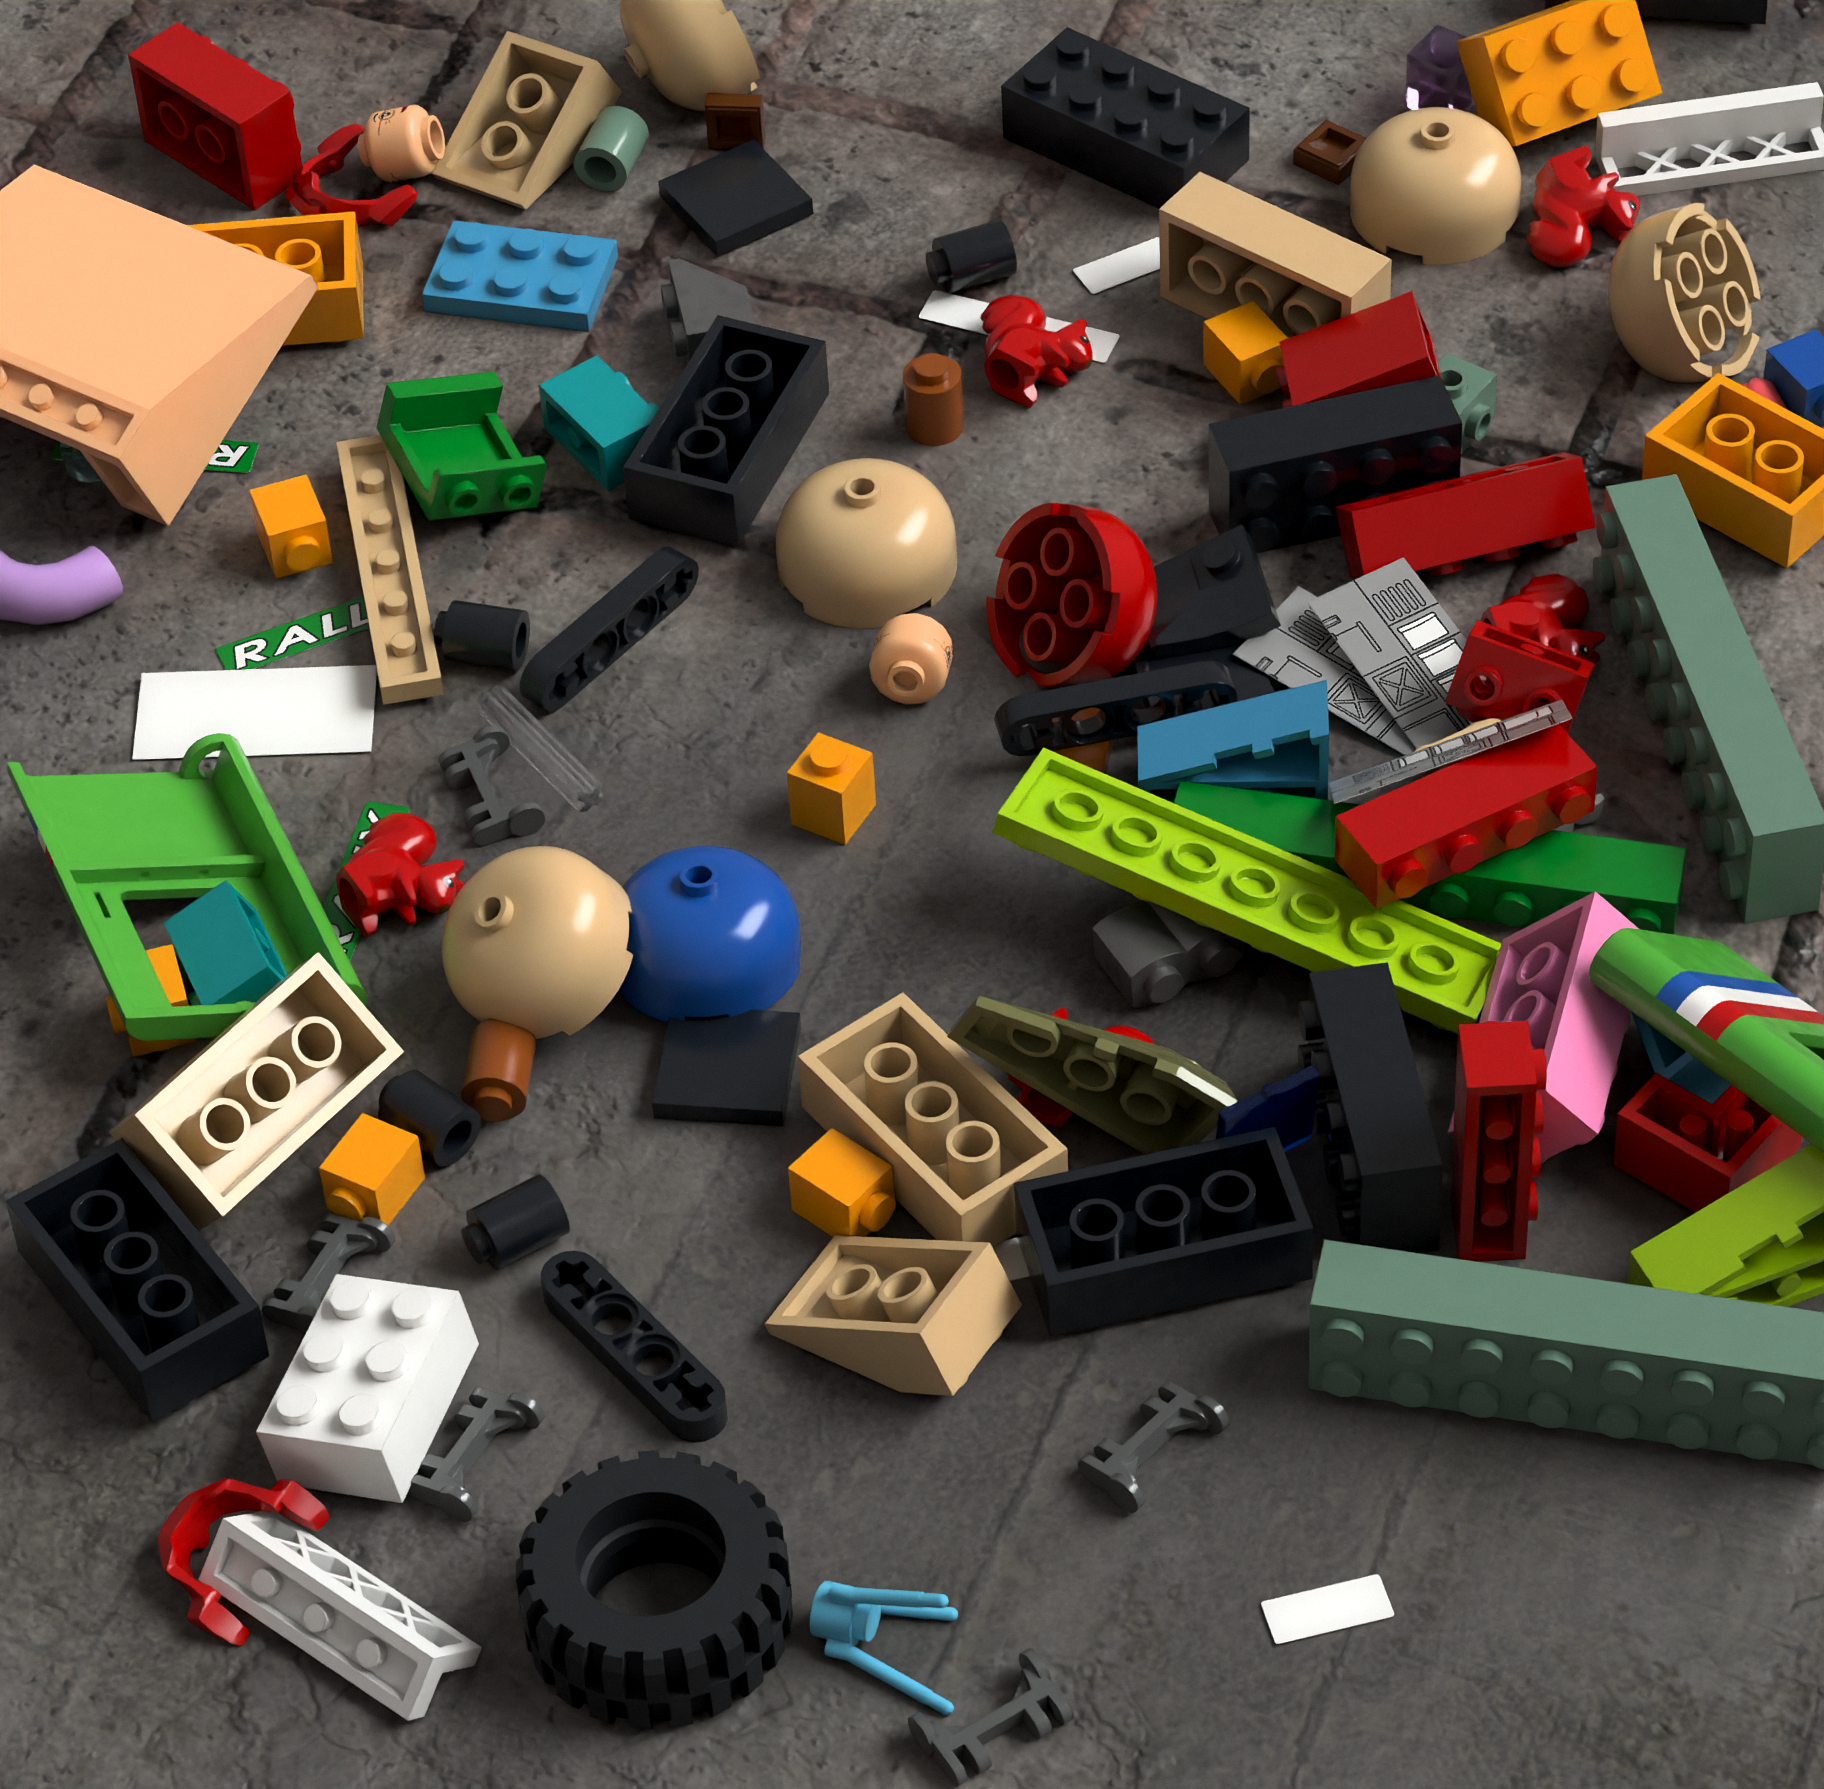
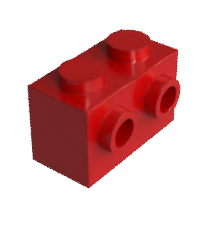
(1512, 675)

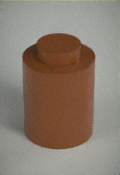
(933, 399)
(498, 1070)

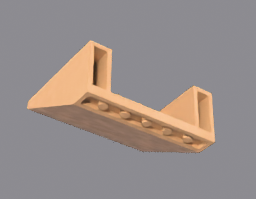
(132, 333)

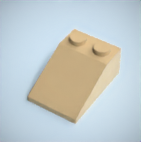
(525, 121)
(900, 1309)

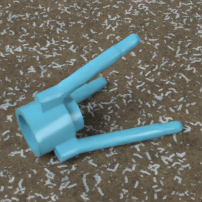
(853, 1614)

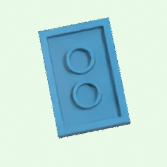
(520, 275)

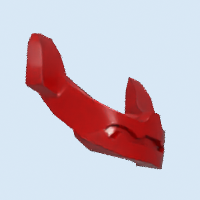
(308, 199)
(188, 1530)

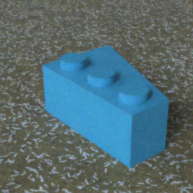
(1250, 744)

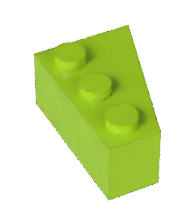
(1750, 1244)

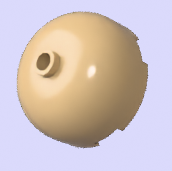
(688, 49)
(1435, 186)
(1678, 290)
(865, 543)
(537, 941)

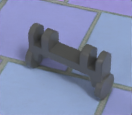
(492, 818)
(339, 1239)
(490, 1413)
(1118, 1464)
(951, 1743)

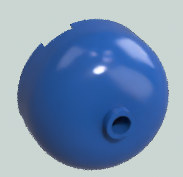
(709, 935)

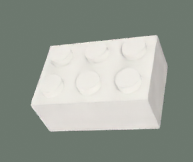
(368, 1387)

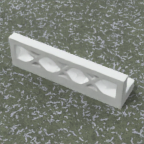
(1708, 133)
(335, 1610)

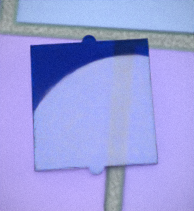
(1284, 1105)

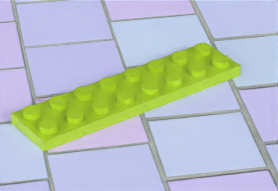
(1244, 887)

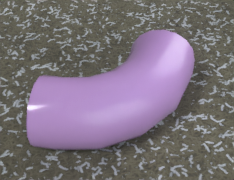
(58, 589)

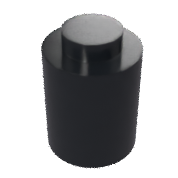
(972, 257)
(483, 634)
(431, 1112)
(515, 1223)

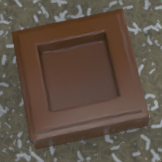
(734, 120)
(1328, 152)

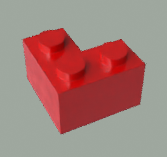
(1698, 1147)

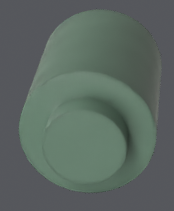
(611, 148)

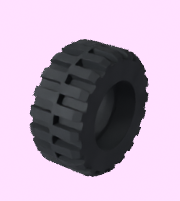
(669, 1661)

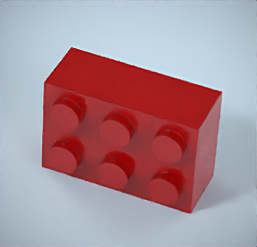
(216, 115)

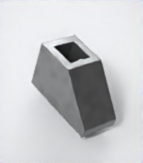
(696, 300)

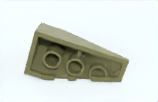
(1112, 1080)

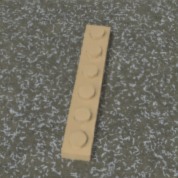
(389, 571)

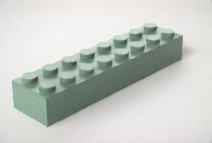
(1710, 700)
(1568, 1352)

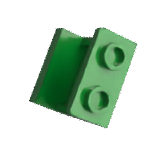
(457, 447)

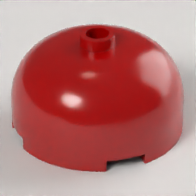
(1090, 590)

